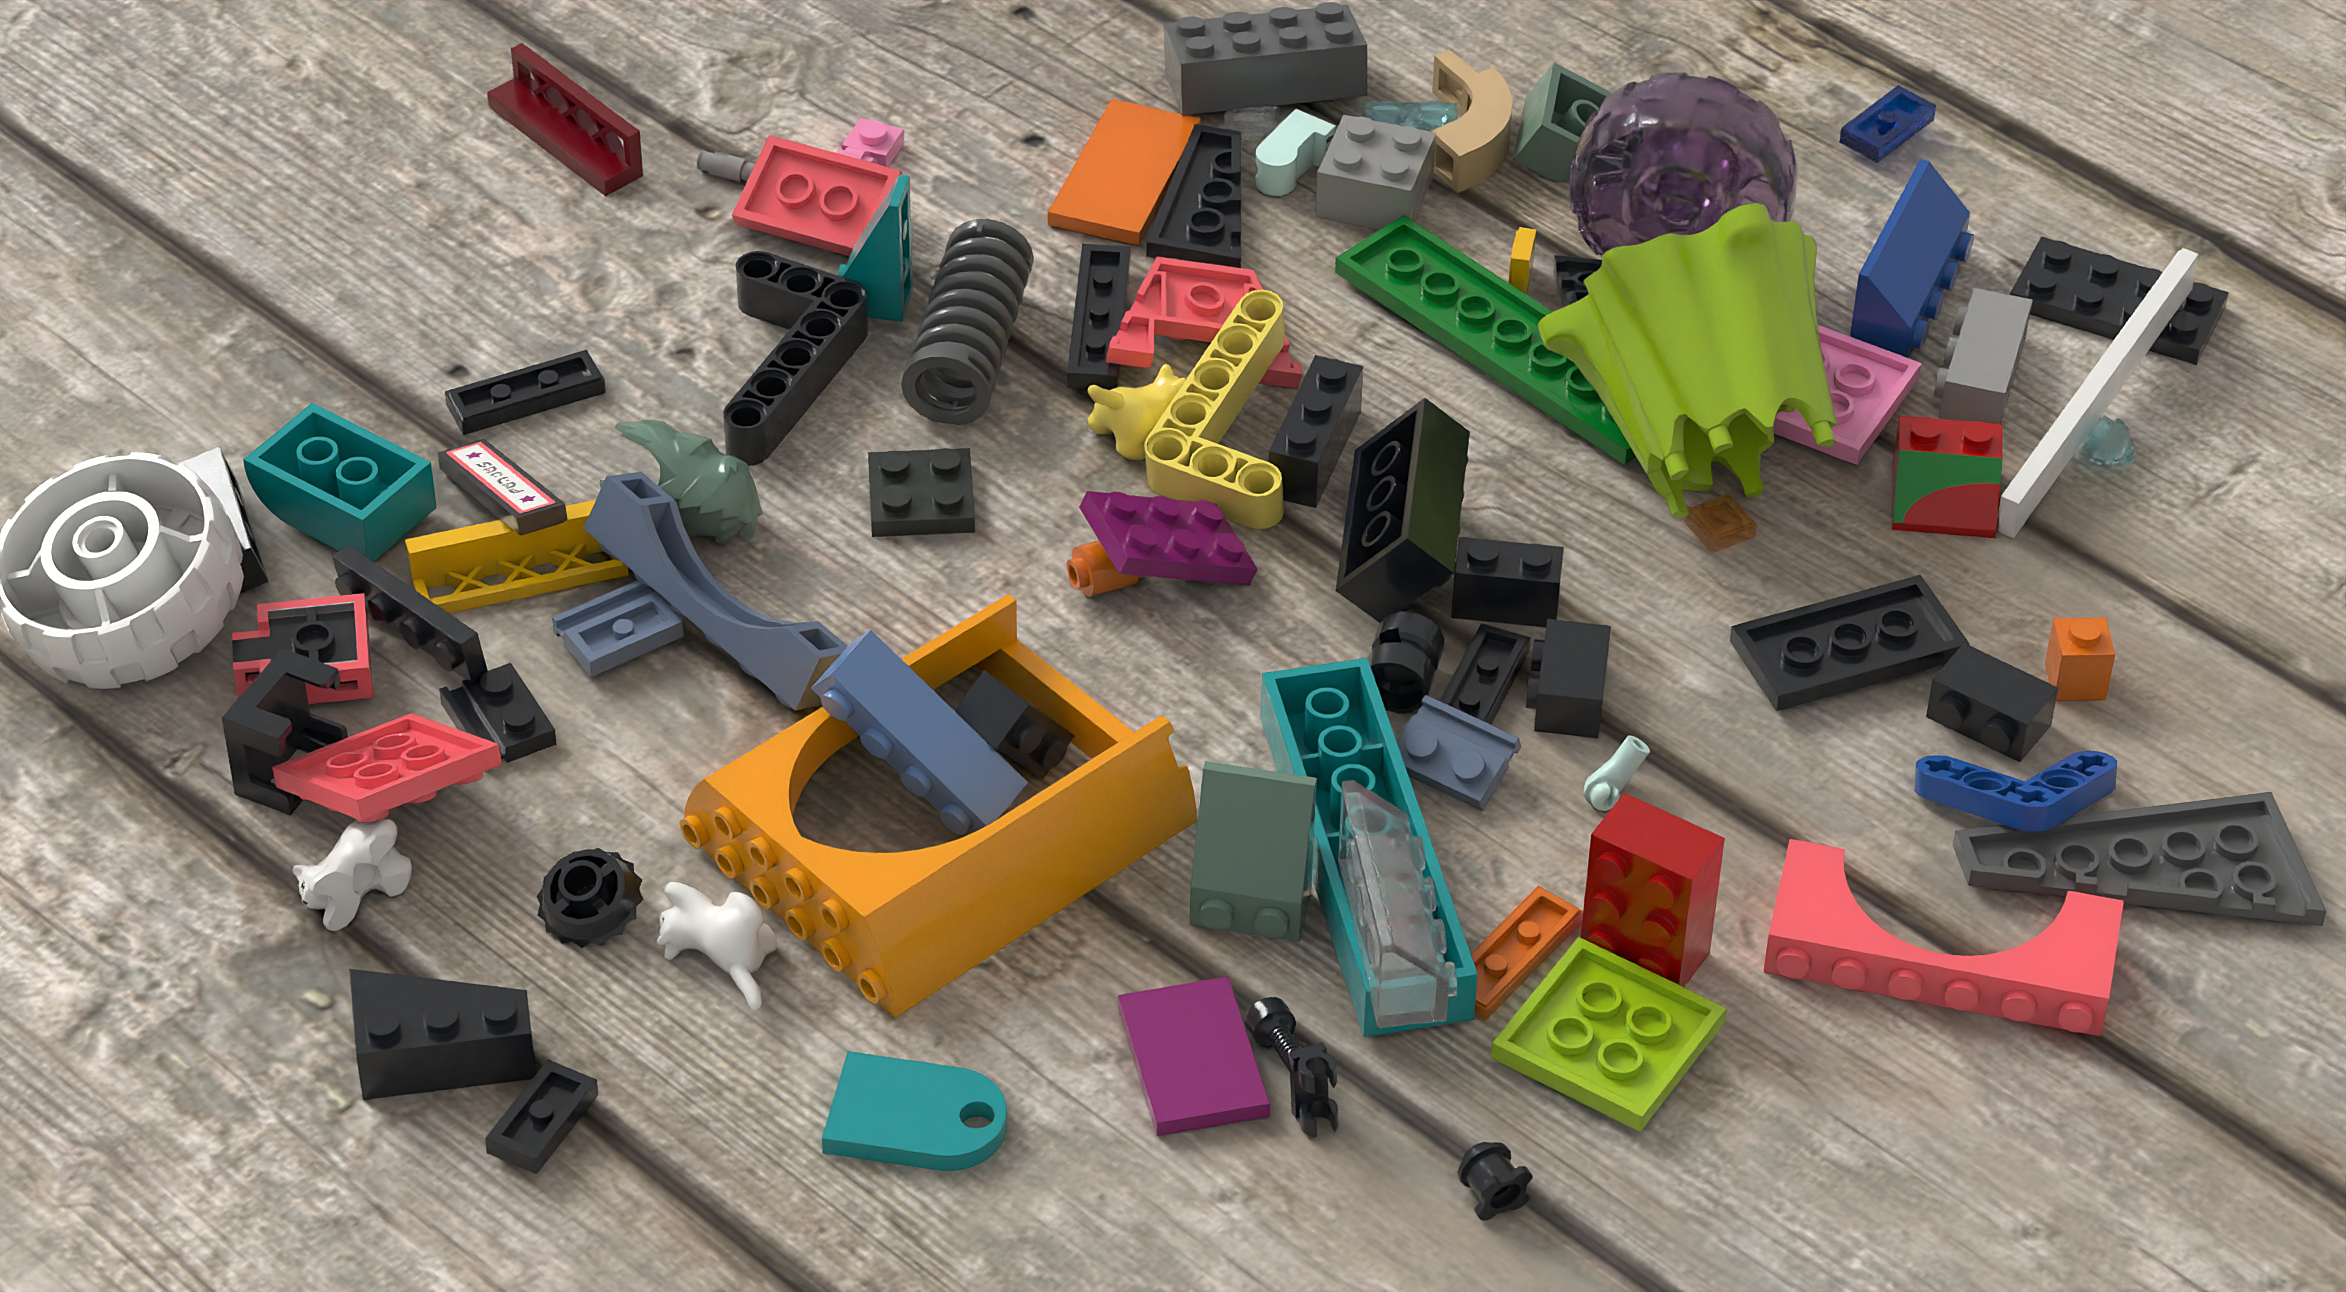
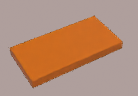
(1122, 172)

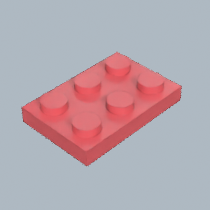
(812, 195)

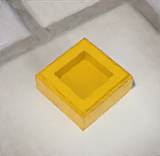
(1522, 259)

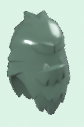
(710, 488)

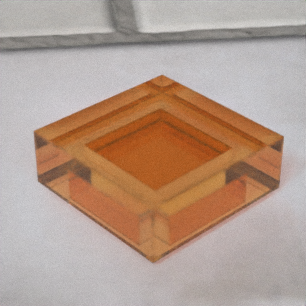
(1720, 523)

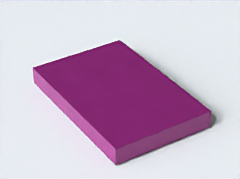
(1193, 1056)

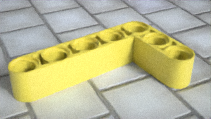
(1184, 444)

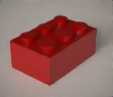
(1652, 889)

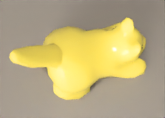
(1132, 411)

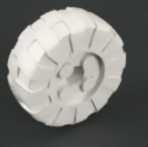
(118, 570)

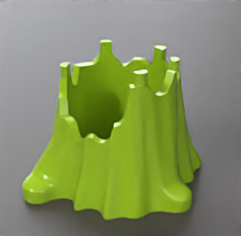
(1702, 347)

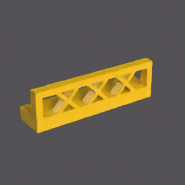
(472, 552)

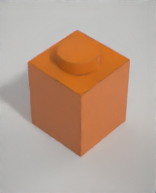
(2080, 658)

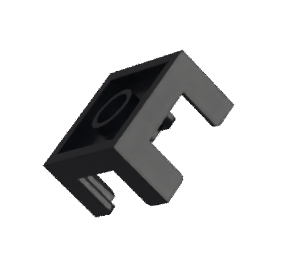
(273, 723)

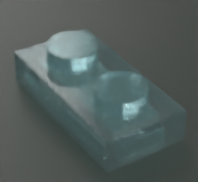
(1419, 115)

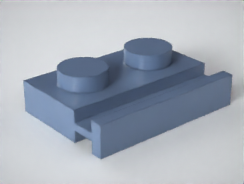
(617, 627)
(1456, 752)

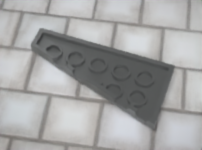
(2181, 856)

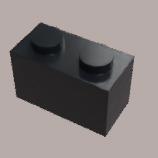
(1506, 582)
(1570, 679)
(1992, 702)
(1014, 725)

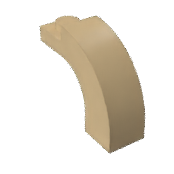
(1480, 139)

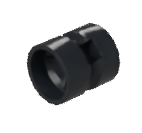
(1405, 659)

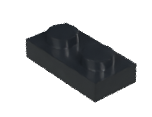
(542, 1116)

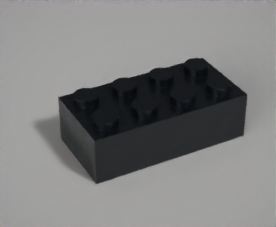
(1403, 511)

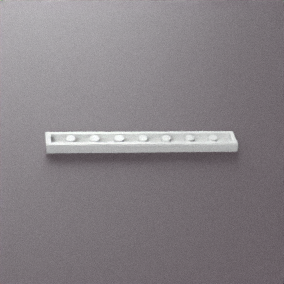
(2096, 393)

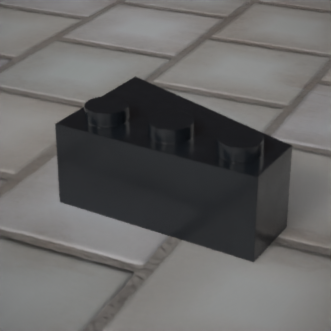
(437, 1034)

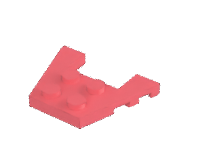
(1189, 303)

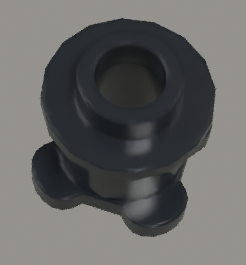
(1494, 1179)

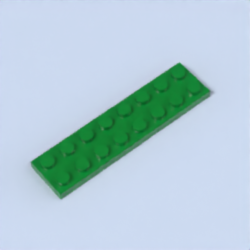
(1480, 321)

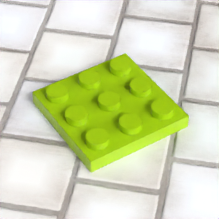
(1608, 1033)

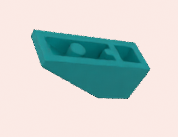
(884, 256)

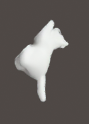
(358, 863)
(727, 934)

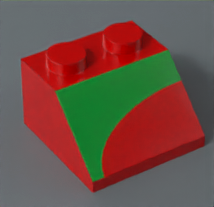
(1946, 476)

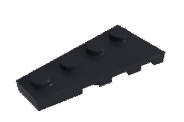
(1202, 202)

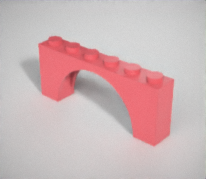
(2049, 981)

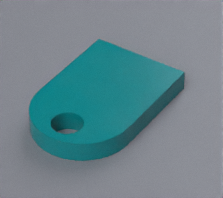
(913, 1114)

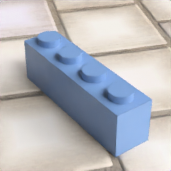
(918, 735)

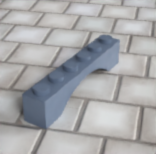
(646, 533)

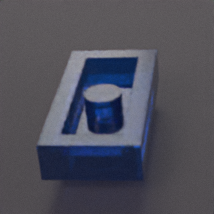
(1887, 124)

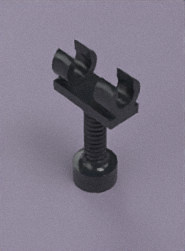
(1309, 1067)

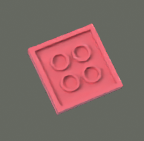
(387, 767)

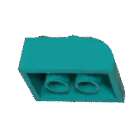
(341, 482)

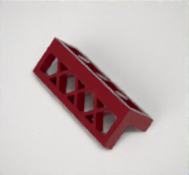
(557, 118)

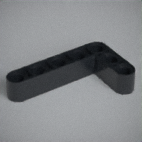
(825, 329)

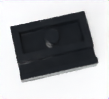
(500, 711)

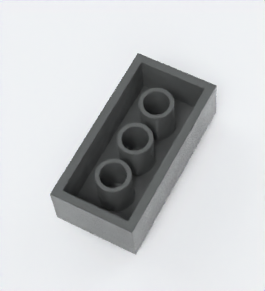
(1265, 58)

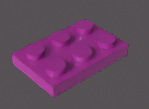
(1168, 538)

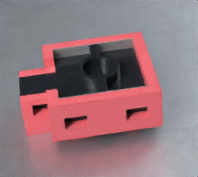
(319, 628)

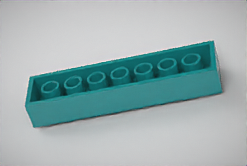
(1336, 729)

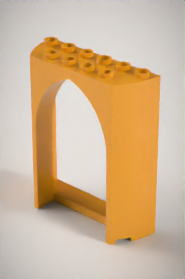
(933, 913)

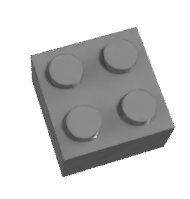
(1374, 173)

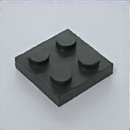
(921, 492)

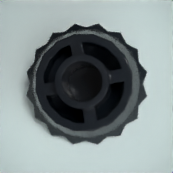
(589, 897)

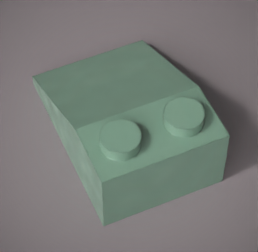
(1554, 121)
(1253, 851)

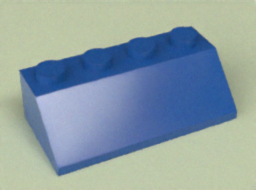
(1912, 264)

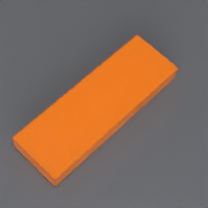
(1521, 946)

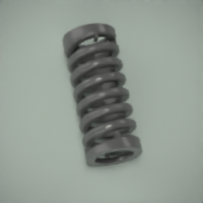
(968, 322)

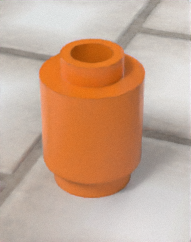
(1094, 571)

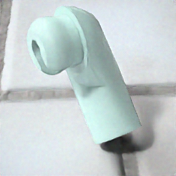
(1605, 784)

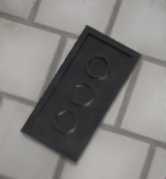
(2103, 292)
(1847, 642)

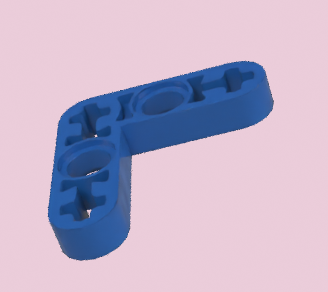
(2020, 804)

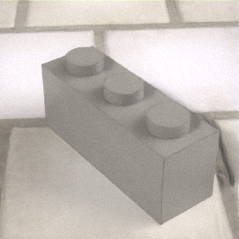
(1983, 357)

